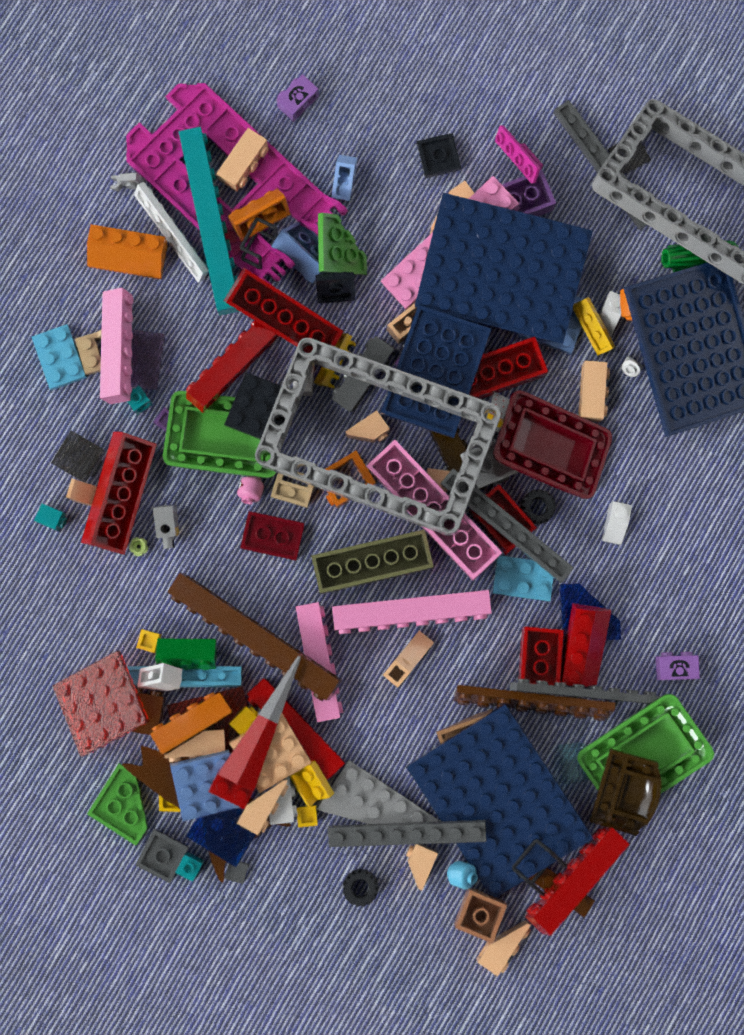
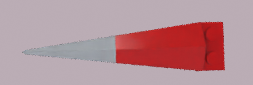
(243, 767)

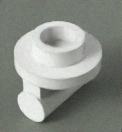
(631, 367)

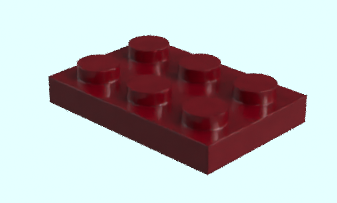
(272, 536)

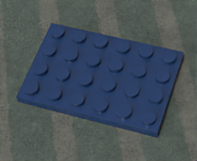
(442, 352)

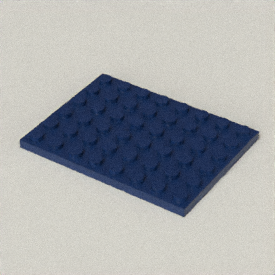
(503, 268)
(691, 345)
(500, 778)

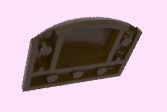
(627, 792)

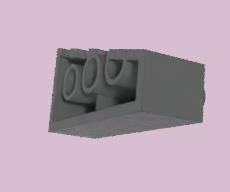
(353, 390)

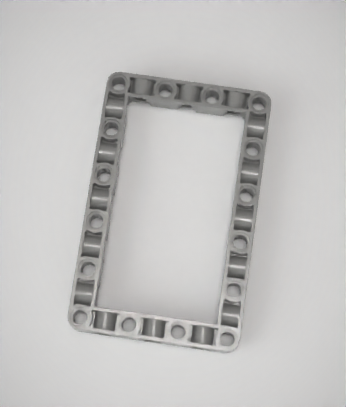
(656, 213)
(399, 383)

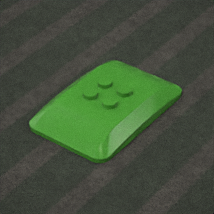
(206, 444)
(658, 733)

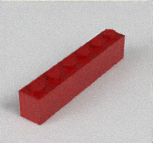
(229, 366)
(311, 741)

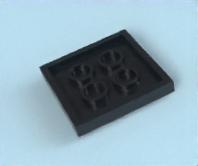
(253, 406)

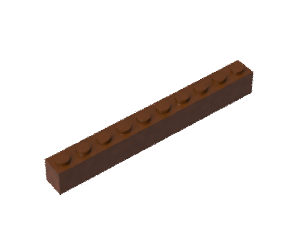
(253, 635)

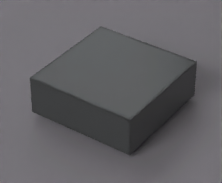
(237, 873)

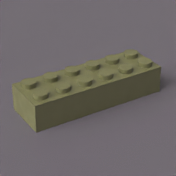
(372, 561)

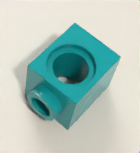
(139, 401)
(50, 517)
(189, 866)

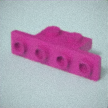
(519, 154)

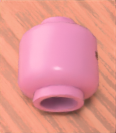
(250, 489)

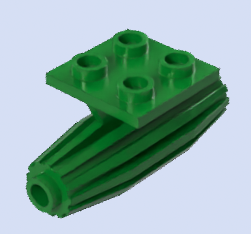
(680, 258)

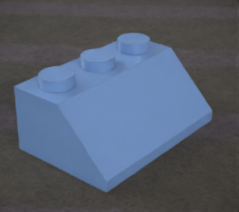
(302, 248)

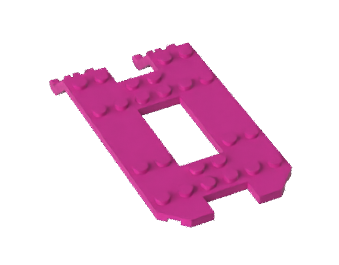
(160, 164)

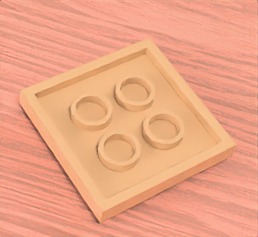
(283, 757)

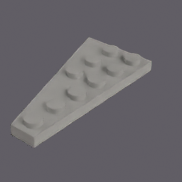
(369, 800)

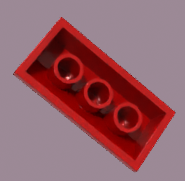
(584, 645)

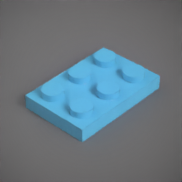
(59, 357)
(522, 579)

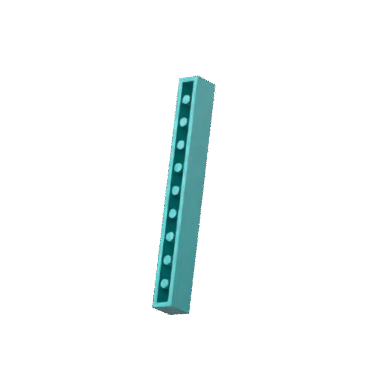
(209, 216)

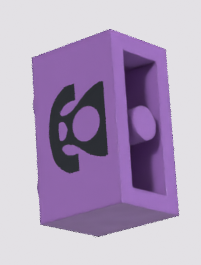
(297, 97)
(677, 667)

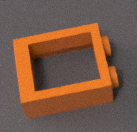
(361, 467)

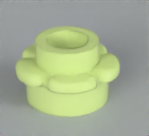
(133, 546)

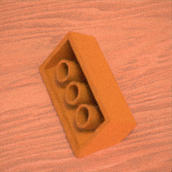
(126, 251)
(190, 723)

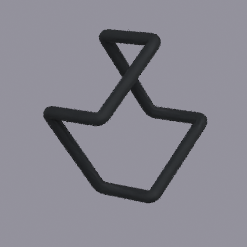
(246, 250)
(531, 882)

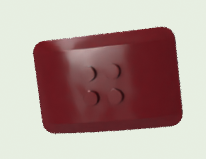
(552, 445)

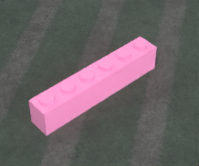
(116, 346)
(315, 646)

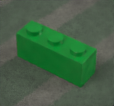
(187, 653)

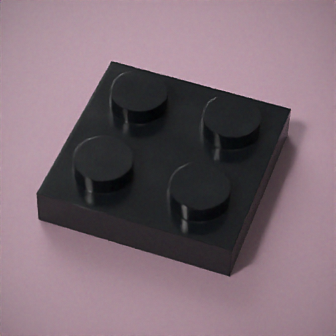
(438, 155)
(335, 287)

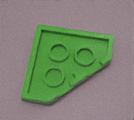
(338, 247)
(121, 806)

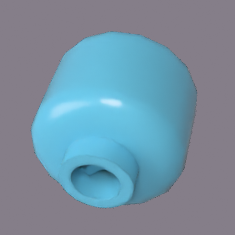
(462, 875)

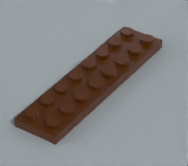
(530, 701)

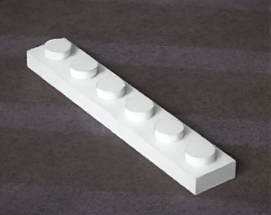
(171, 232)

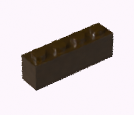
(450, 449)

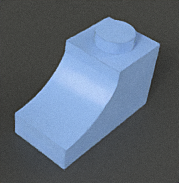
(344, 177)

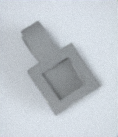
(129, 180)

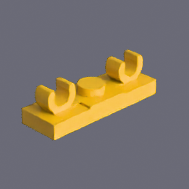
(593, 326)
(325, 375)

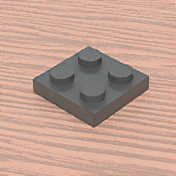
(162, 855)

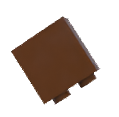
(154, 707)

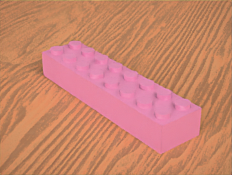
(405, 278)
(406, 478)
(411, 610)

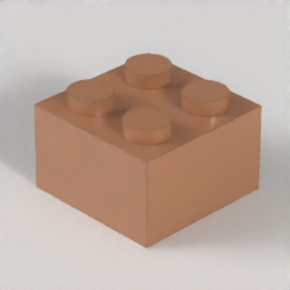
(480, 914)

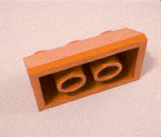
(270, 207)

